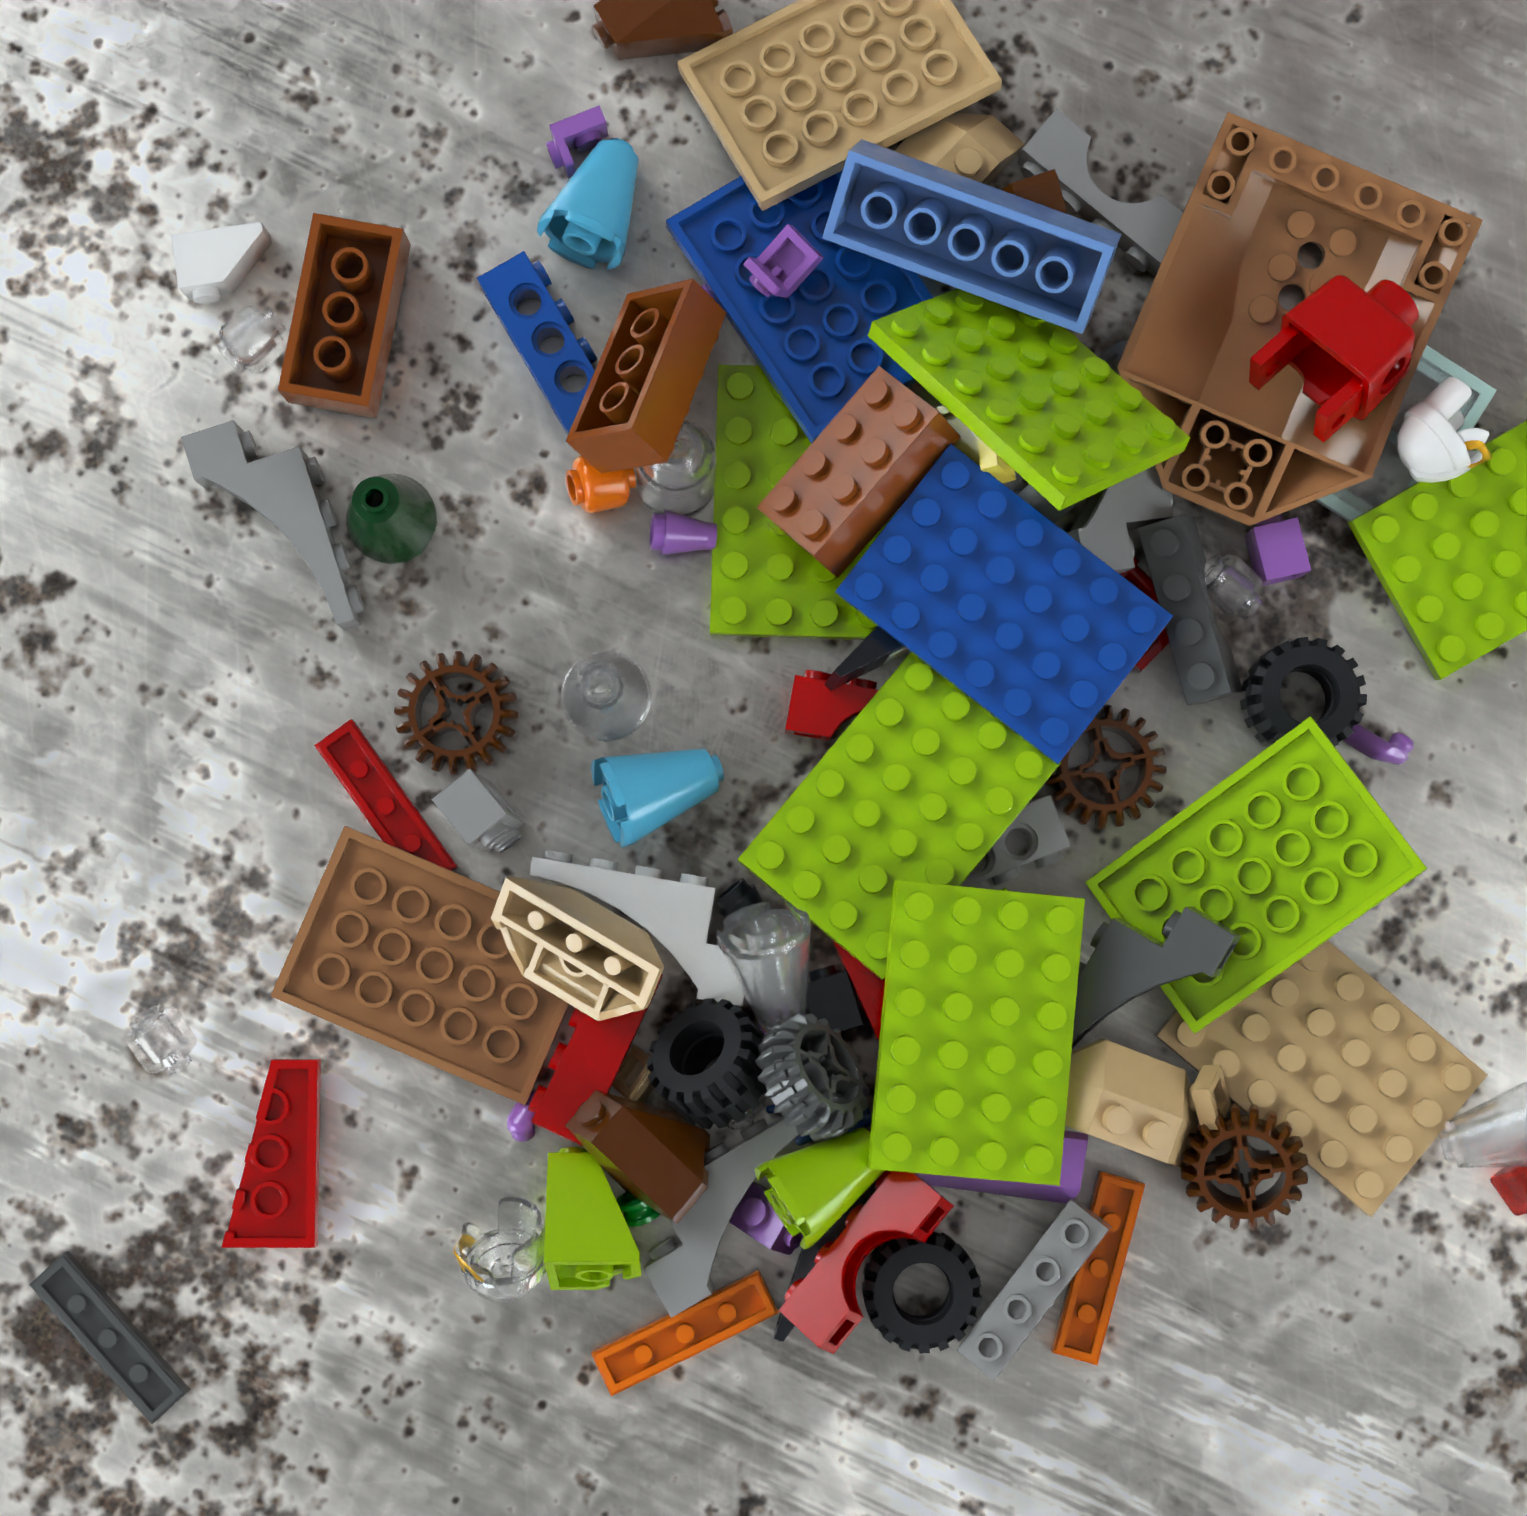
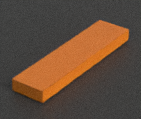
(1094, 1287)
(686, 1334)

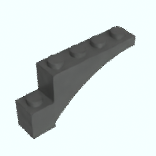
(1134, 963)

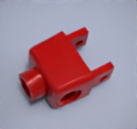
(1345, 348)

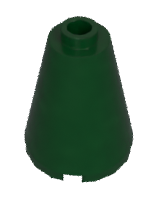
(391, 518)

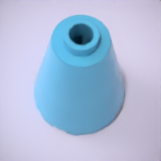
(594, 208)
(652, 789)

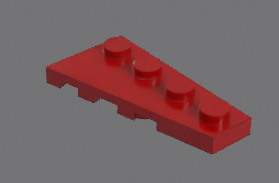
(281, 1172)

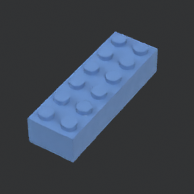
(970, 235)

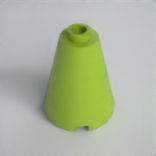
(818, 1183)

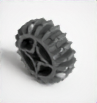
(812, 1077)

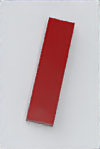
(380, 795)

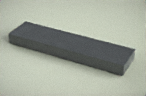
(109, 1337)

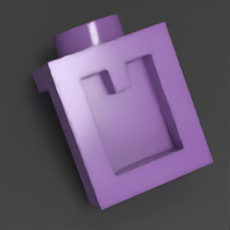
(575, 132)

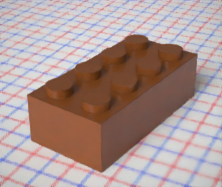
(344, 315)
(646, 377)
(858, 471)

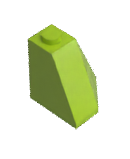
(584, 1225)

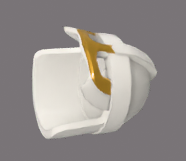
(1430, 438)

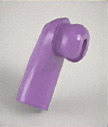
(1376, 748)

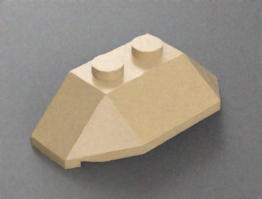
(965, 145)
(577, 948)
(1130, 1101)

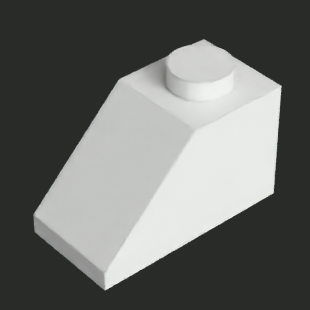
(217, 259)

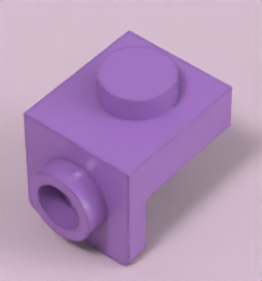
(783, 263)
(758, 1220)

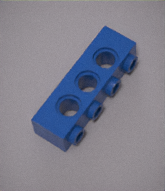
(505, 289)

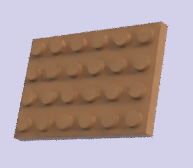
(419, 968)

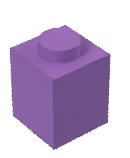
(1277, 550)

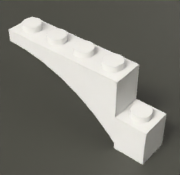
(670, 910)

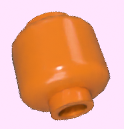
(598, 491)

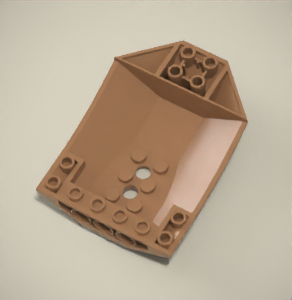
(1221, 304)

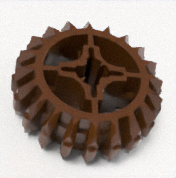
(438, 723)
(1109, 787)
(1261, 1164)

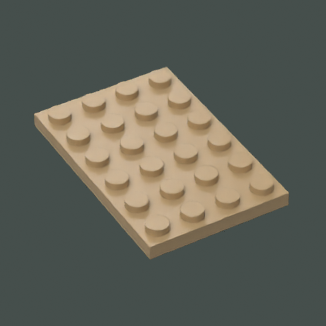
(824, 76)
(1341, 1066)

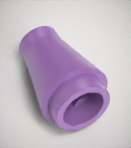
(680, 533)

